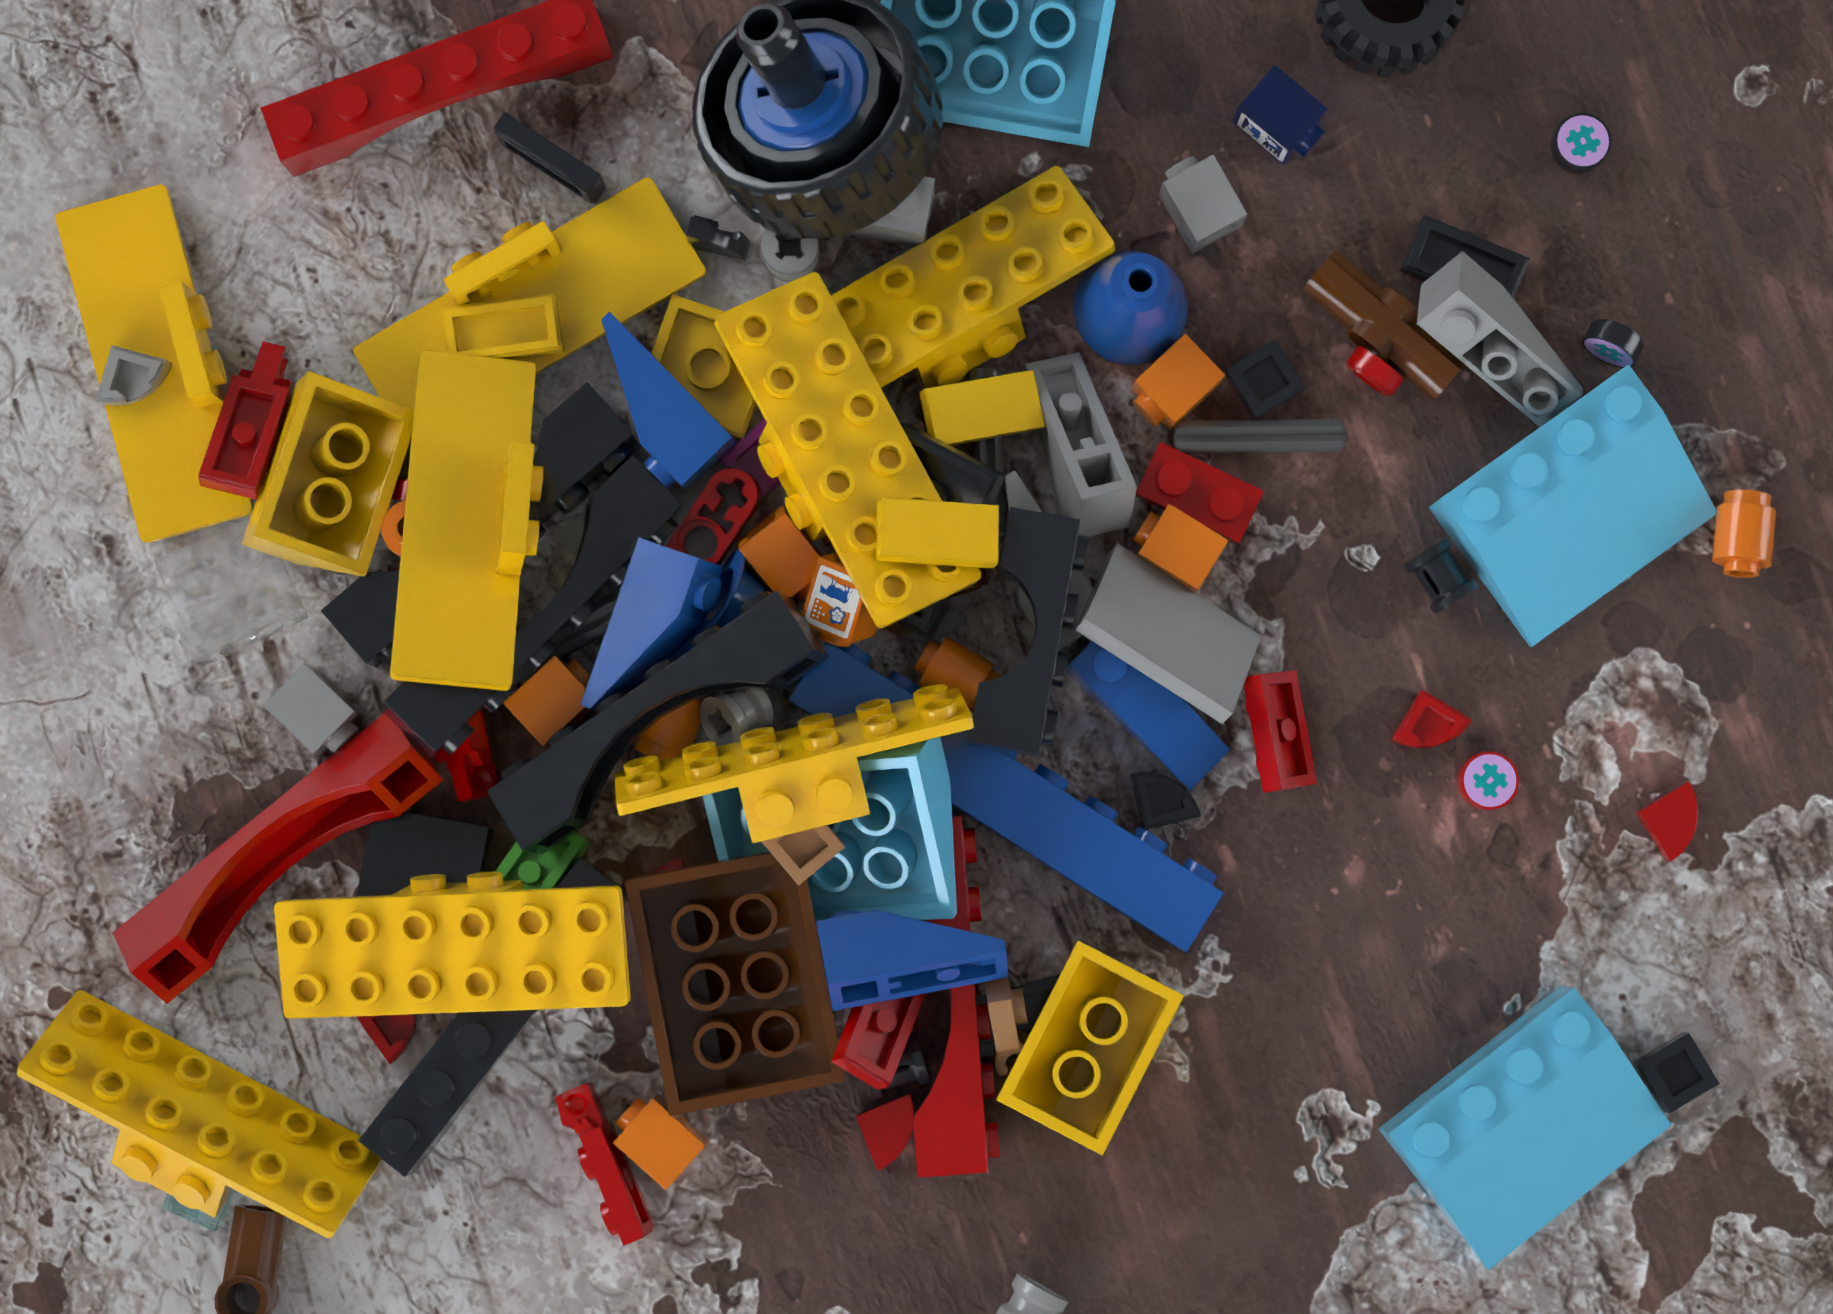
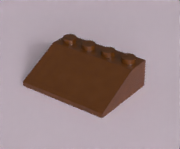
(733, 982)

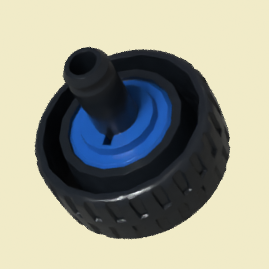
(817, 115)

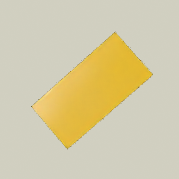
(504, 327)
(983, 408)
(937, 532)

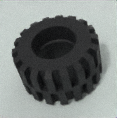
(1385, 43)

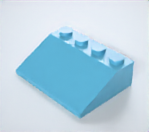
(1014, 62)
(1576, 506)
(893, 857)
(1526, 1125)

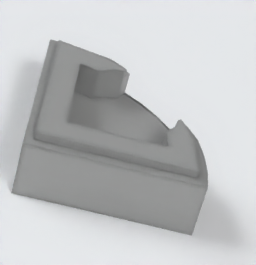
(130, 376)

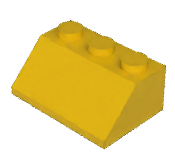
(330, 476)
(1090, 1047)

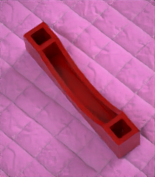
(360, 107)
(190, 921)
(951, 1121)

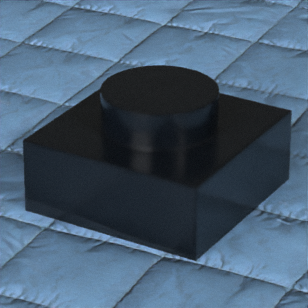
(1264, 380)
(1676, 1072)

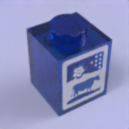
(1281, 116)

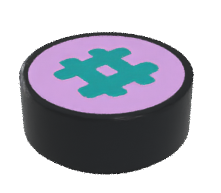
(1581, 143)
(1613, 343)

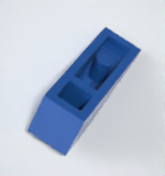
(667, 418)
(654, 615)
(1150, 714)
(893, 957)

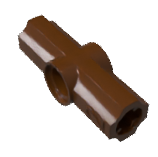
(1382, 324)
(252, 1258)

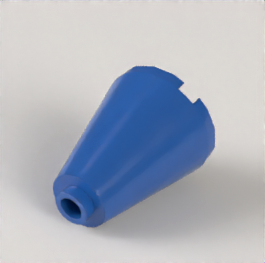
(1130, 307)

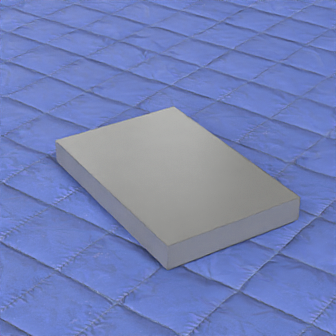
(1169, 633)

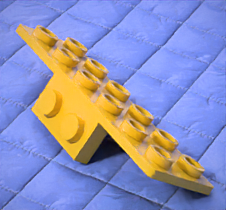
(605, 260)
(961, 290)
(142, 298)
(834, 440)
(466, 521)
(797, 774)
(453, 949)
(196, 1121)

